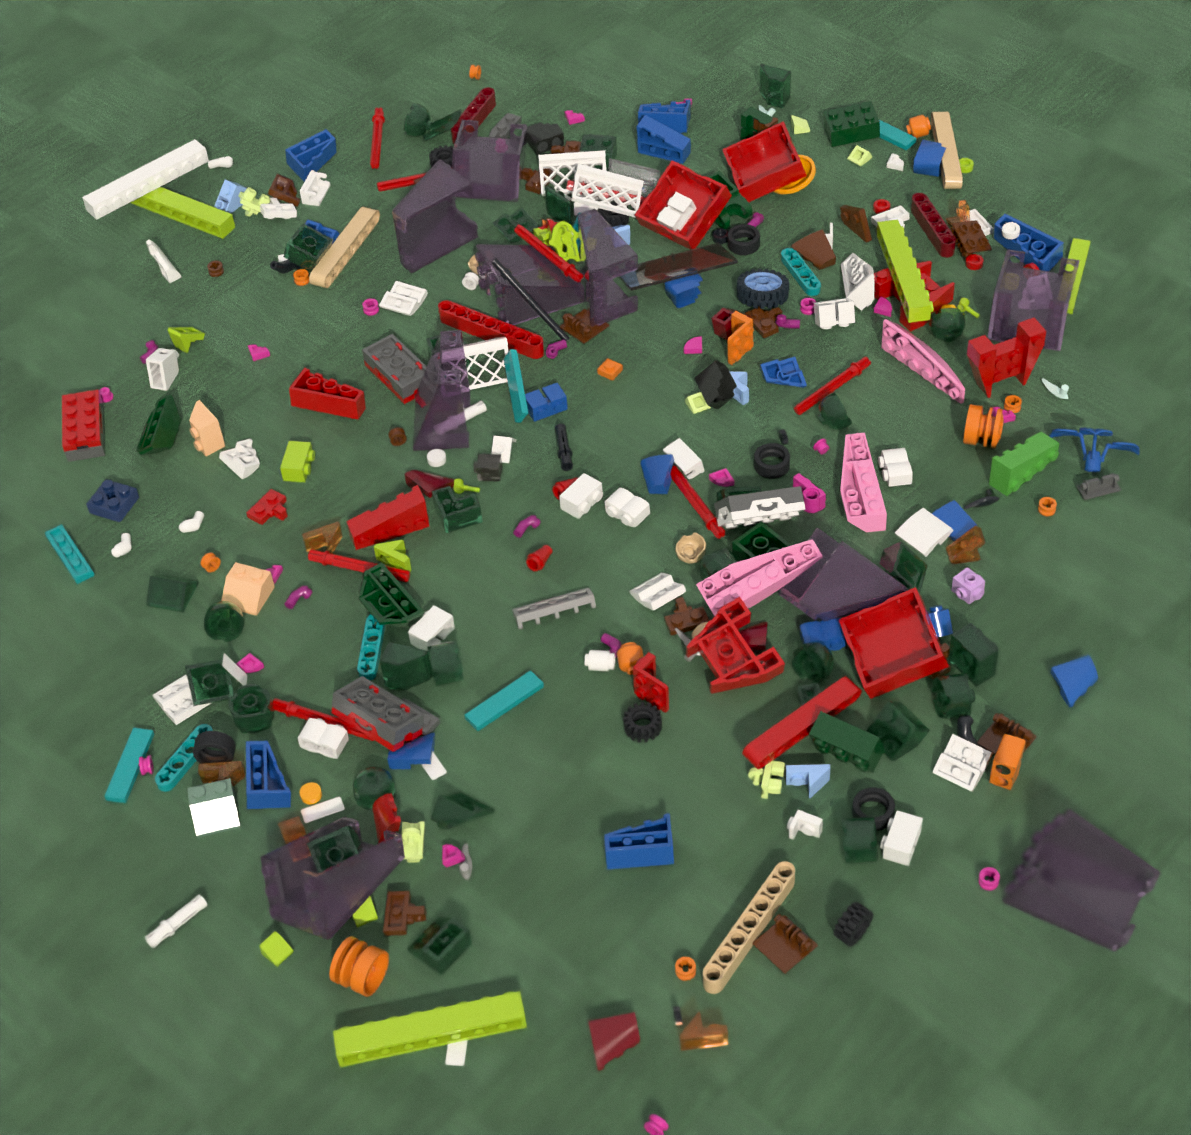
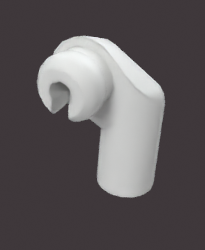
(225, 162)
(192, 524)
(123, 547)

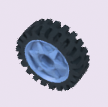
(762, 288)

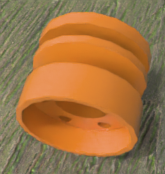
(983, 426)
(359, 966)

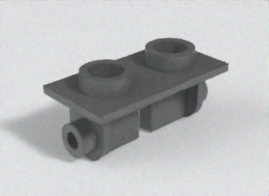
(1099, 487)

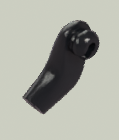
(284, 267)
(964, 729)

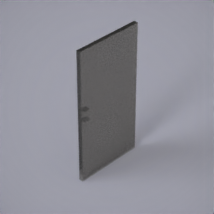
(678, 266)

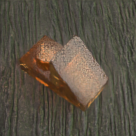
(963, 214)
(325, 536)
(966, 547)
(220, 771)
(292, 829)
(697, 1037)

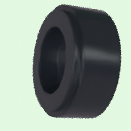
(720, 236)

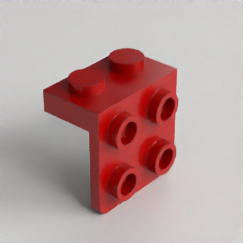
(647, 685)

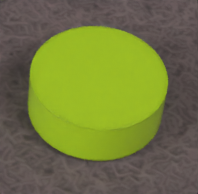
(966, 165)

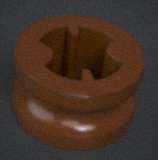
(215, 268)
(397, 436)

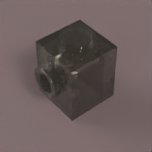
(488, 467)

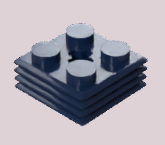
(112, 500)

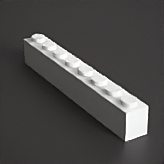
(145, 179)

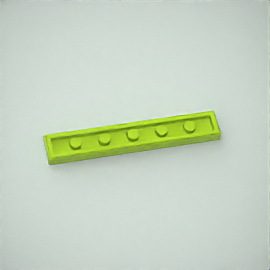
(1078, 251)

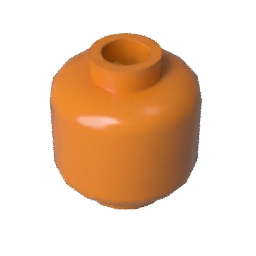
(919, 126)
(628, 656)

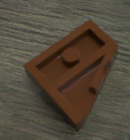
(283, 189)
(856, 220)

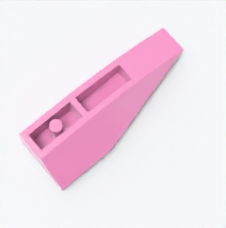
(921, 359)
(860, 486)
(758, 576)

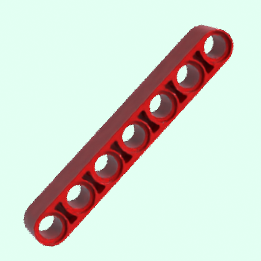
(490, 328)
(800, 722)

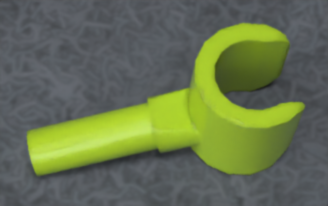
(964, 306)
(459, 487)

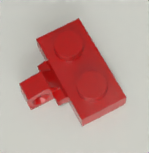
(267, 507)

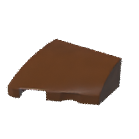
(816, 250)

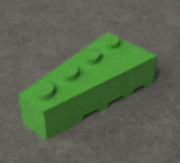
(1022, 463)

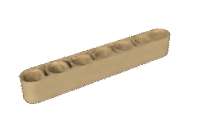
(949, 165)
(344, 247)
(745, 935)

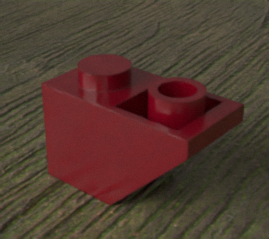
(722, 322)

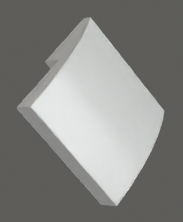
(403, 298)
(924, 532)
(657, 591)
(177, 700)
(962, 763)

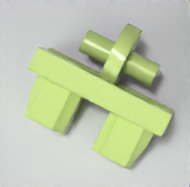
(250, 203)
(768, 784)
(413, 840)

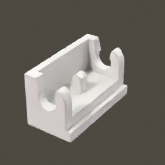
(314, 189)
(685, 458)

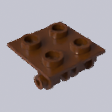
(970, 237)
(580, 327)
(1002, 725)
(785, 944)

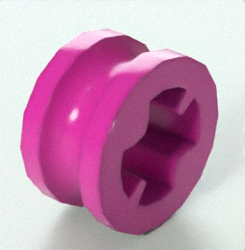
(807, 306)
(370, 307)
(146, 765)
(991, 872)
(656, 1125)

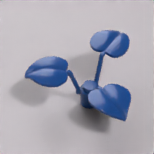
(1093, 458)

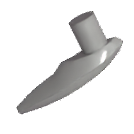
(686, 640)
(466, 867)

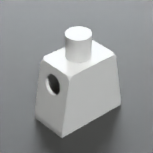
(162, 368)

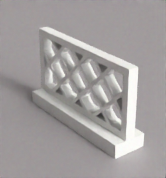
(567, 160)
(608, 181)
(484, 347)

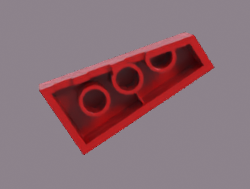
(326, 396)
(389, 520)

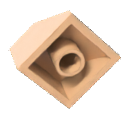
(205, 430)
(248, 587)

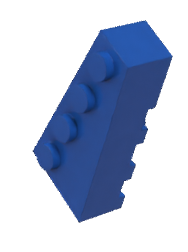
(1037, 245)

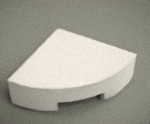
(895, 162)

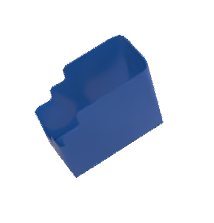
(928, 158)
(683, 290)

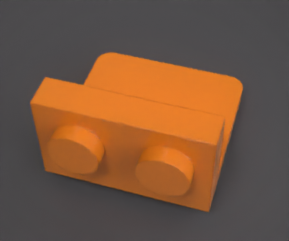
(741, 337)

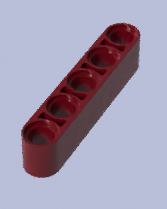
(476, 111)
(933, 225)

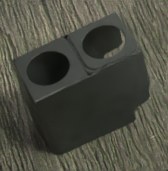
(544, 136)
(716, 384)

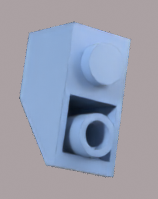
(228, 196)

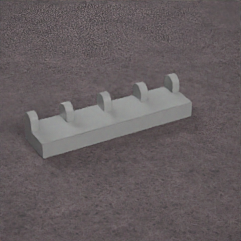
(553, 605)

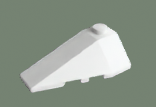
(858, 281)

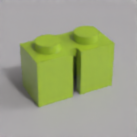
(297, 461)

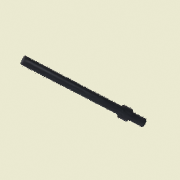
(506, 275)

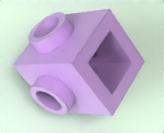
(968, 586)

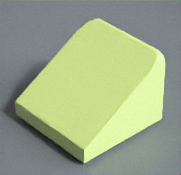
(799, 125)
(859, 156)
(696, 403)

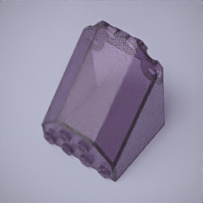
(839, 582)

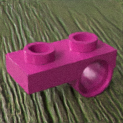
(813, 496)

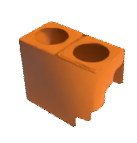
(1009, 755)

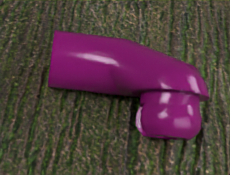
(757, 219)
(787, 323)
(152, 347)
(553, 349)
(525, 523)
(296, 594)
(611, 642)

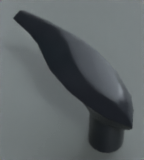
(985, 501)

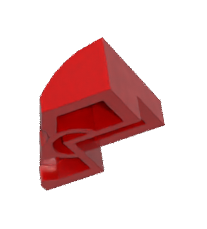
(385, 816)

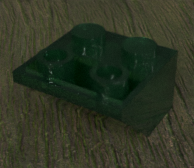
(898, 730)
(441, 944)

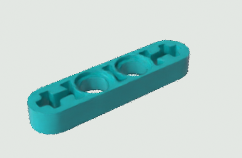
(804, 270)
(370, 646)
(179, 756)

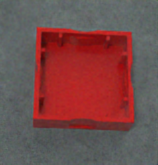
(764, 162)
(705, 192)
(893, 643)

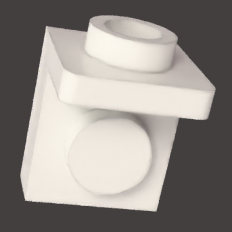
(806, 823)

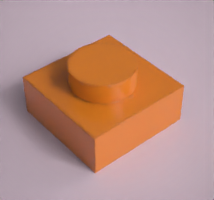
(610, 369)

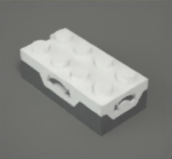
(759, 507)

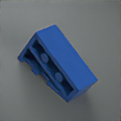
(673, 115)
(311, 153)
(263, 778)
(640, 846)

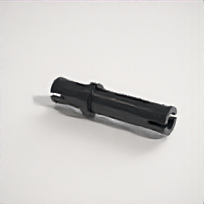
(566, 461)

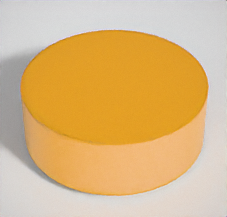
(310, 793)

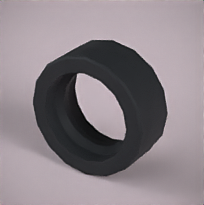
(743, 248)
(772, 450)
(217, 740)
(877, 795)

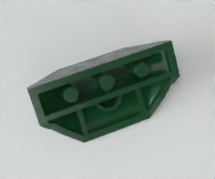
(160, 427)
(387, 597)

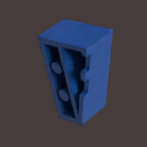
(661, 141)

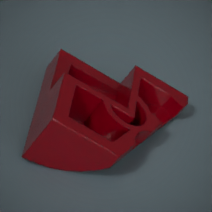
(427, 482)
(755, 636)
(613, 1037)

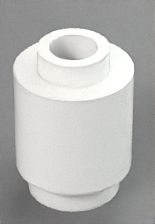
(600, 660)

